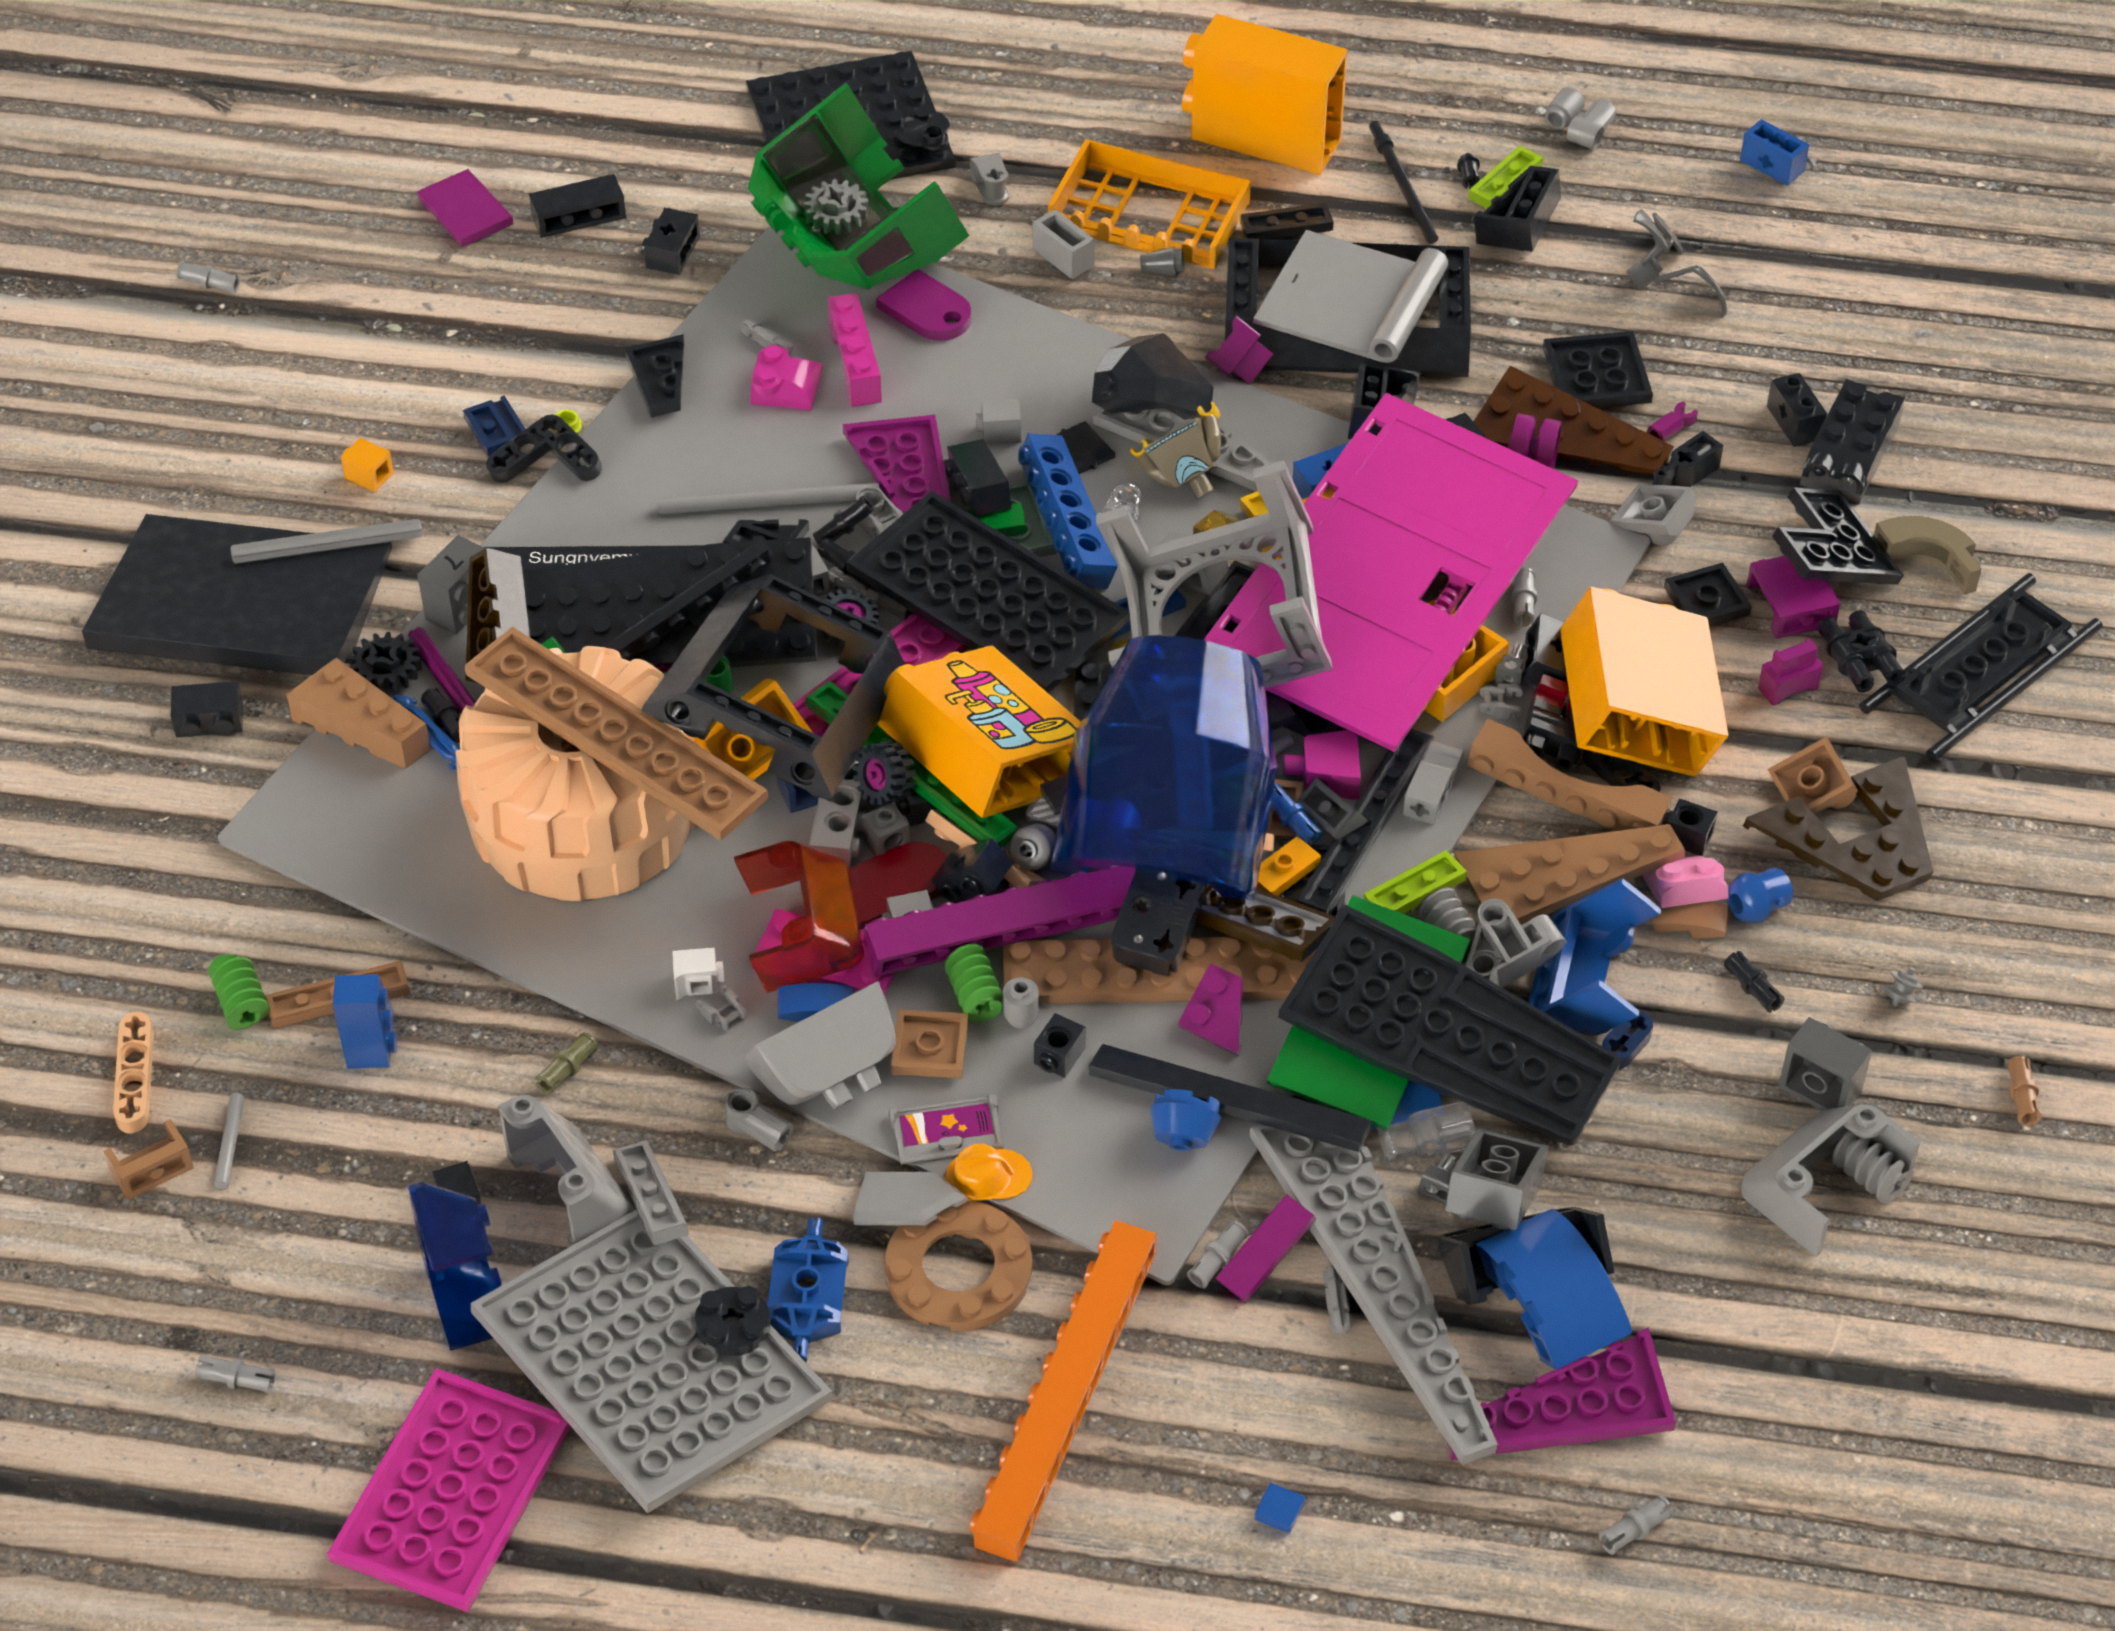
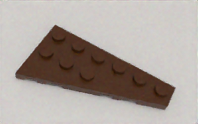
(1585, 430)

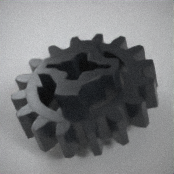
(387, 661)

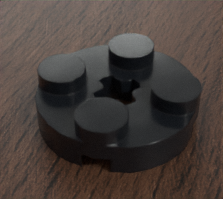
(732, 1302)

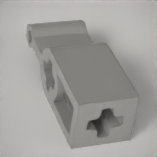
(1432, 783)

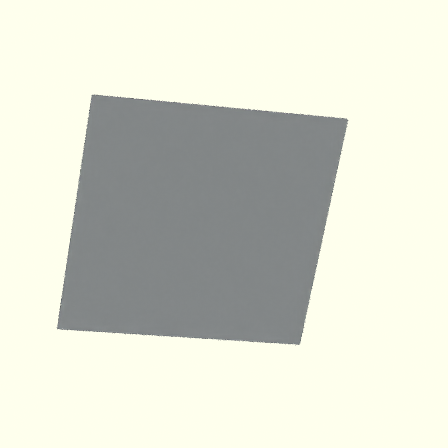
(405, 852)

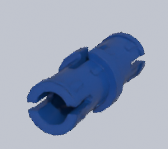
(1293, 816)

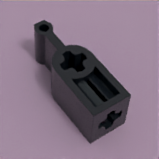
(1691, 462)

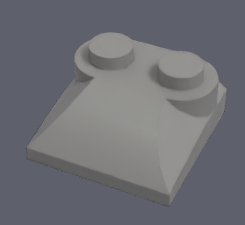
(1657, 511)

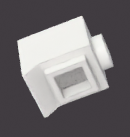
(696, 972)

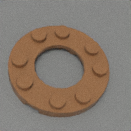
(967, 1308)

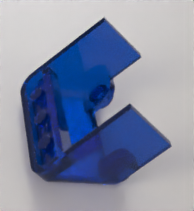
(454, 1257)

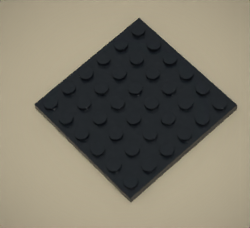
(884, 85)

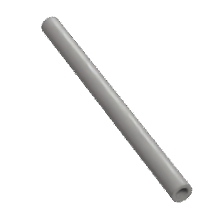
(760, 499)

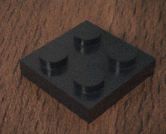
(1709, 593)

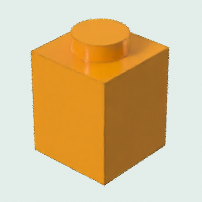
(367, 464)

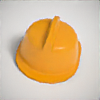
(989, 1173)

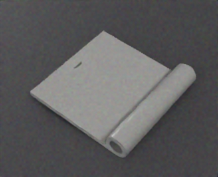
(1351, 296)

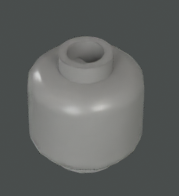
(1032, 846)

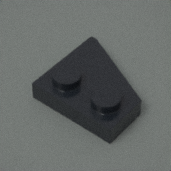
(765, 530)

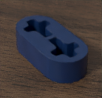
(1632, 1043)

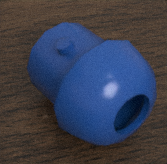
(1756, 895)

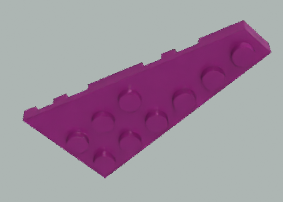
(901, 457)
(1585, 1401)

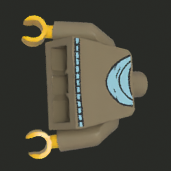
(1184, 453)

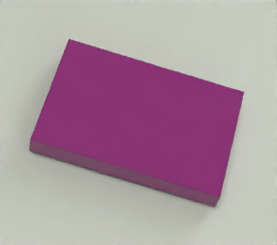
(465, 207)

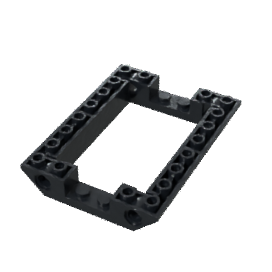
(1427, 350)
(849, 731)

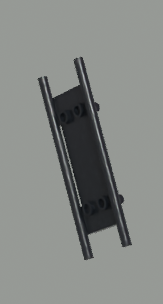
(1980, 659)

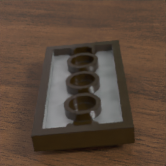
(1267, 922)

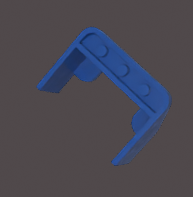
(1573, 981)

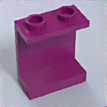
(1795, 601)

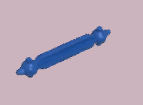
(437, 737)

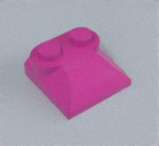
(784, 380)

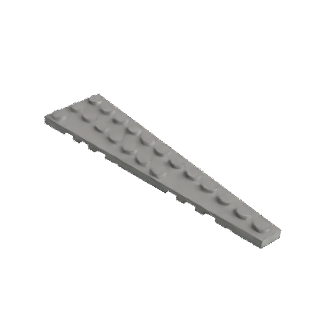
(1382, 1273)

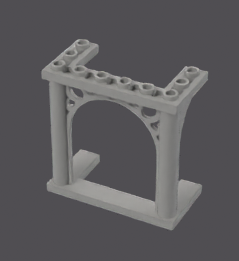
(1285, 526)

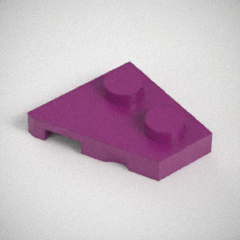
(1216, 1009)

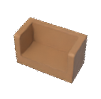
(151, 1165)

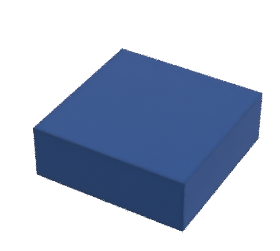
(1280, 1508)

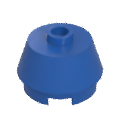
(1184, 1119)

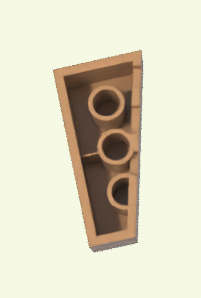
(360, 713)

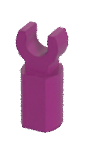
(1672, 422)

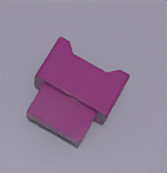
(1240, 352)
(1790, 672)

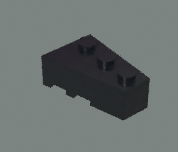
(1522, 212)
(1371, 386)

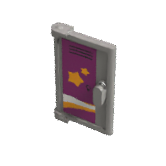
(946, 1125)

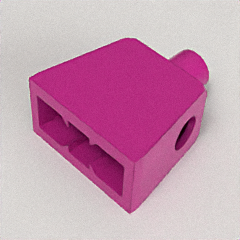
(1331, 759)

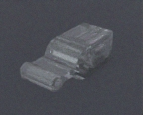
(1429, 1133)

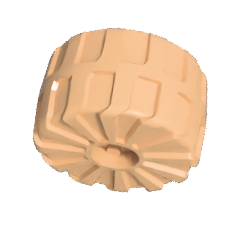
(555, 813)

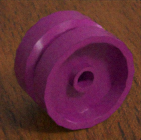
(1540, 448)

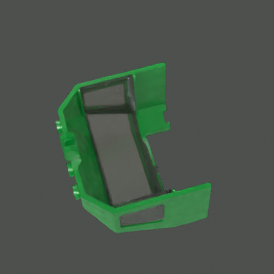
(843, 145)

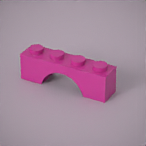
(856, 349)

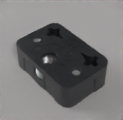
(1167, 920)

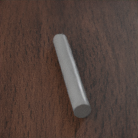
(229, 1141)

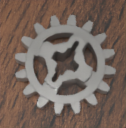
(836, 206)

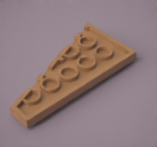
(1558, 872)

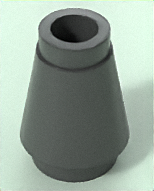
(1164, 261)

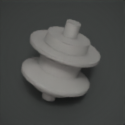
(1903, 986)

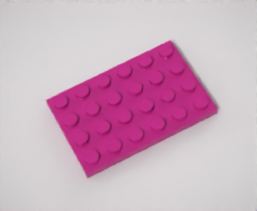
(450, 1490)

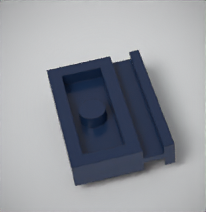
(493, 424)

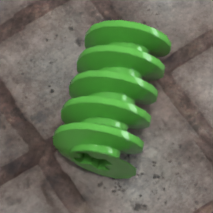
(974, 983)
(238, 990)

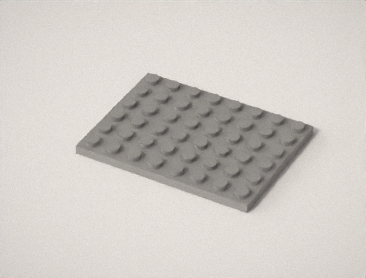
(621, 1361)

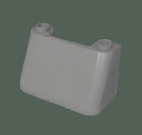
(547, 1139)

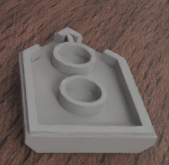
(904, 1198)

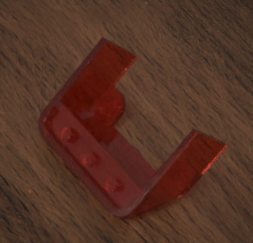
(828, 934)

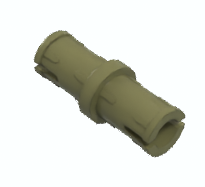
(566, 1063)

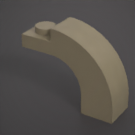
(1932, 541)

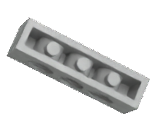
(840, 820)

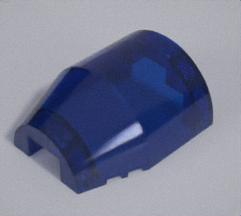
(1172, 768)

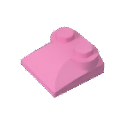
(1687, 882)

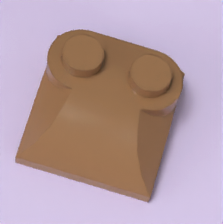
(1815, 777)

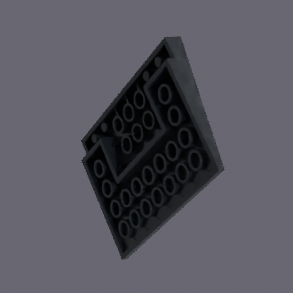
(190, 602)

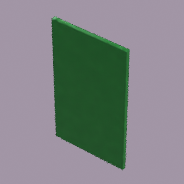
(1337, 1078)

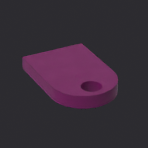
(926, 307)

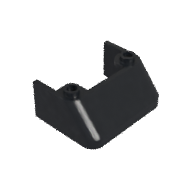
(1465, 1265)

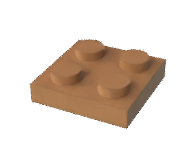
(930, 1044)

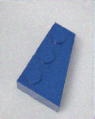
(364, 1021)

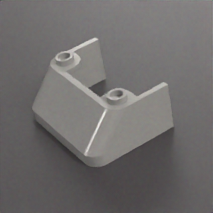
(1783, 1177)

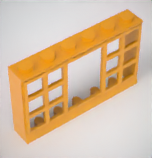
(1158, 172)

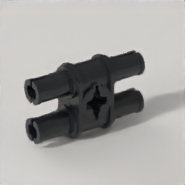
(1861, 651)

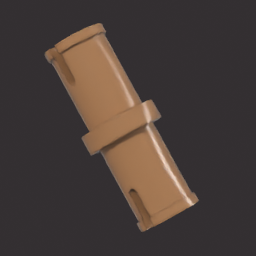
(2024, 1090)

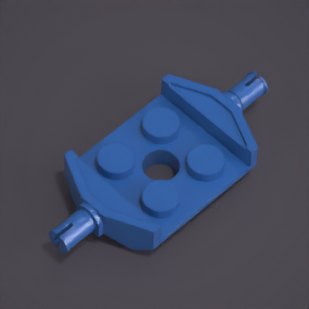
(814, 1311)

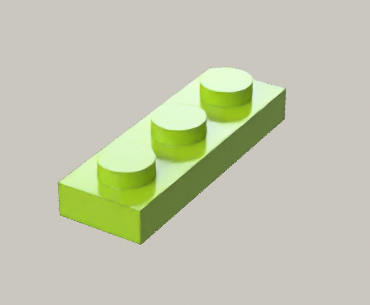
(1499, 178)
(1417, 883)

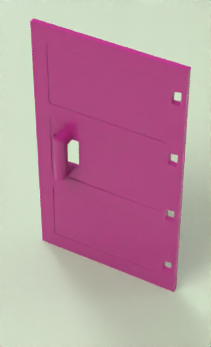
(1402, 512)

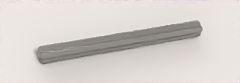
(326, 541)

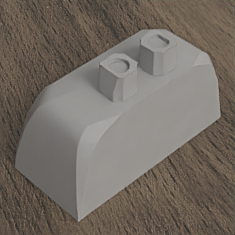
(828, 1051)

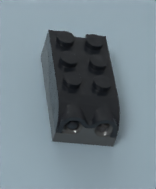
(1852, 441)

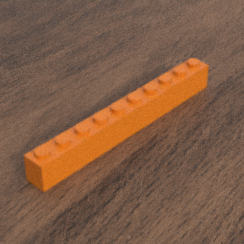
(1064, 1391)

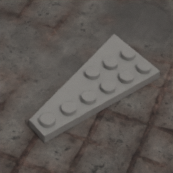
(1235, 458)

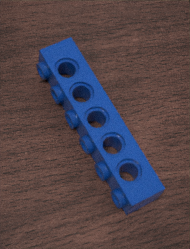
(1067, 509)

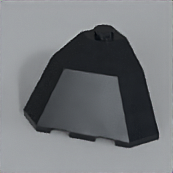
(1150, 375)

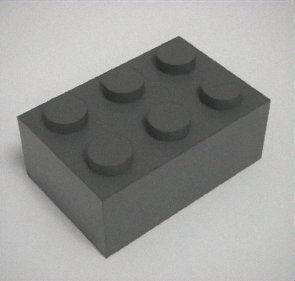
(1496, 1179)

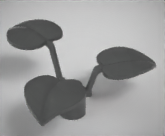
(1648, 268)

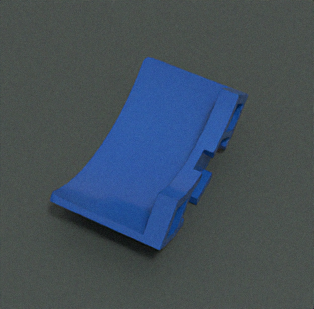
(1559, 1285)

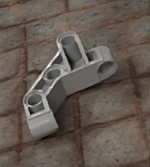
(1507, 946)

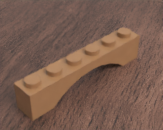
(1506, 757)

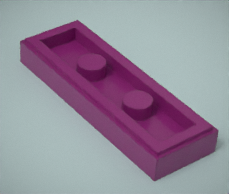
(1266, 1248)

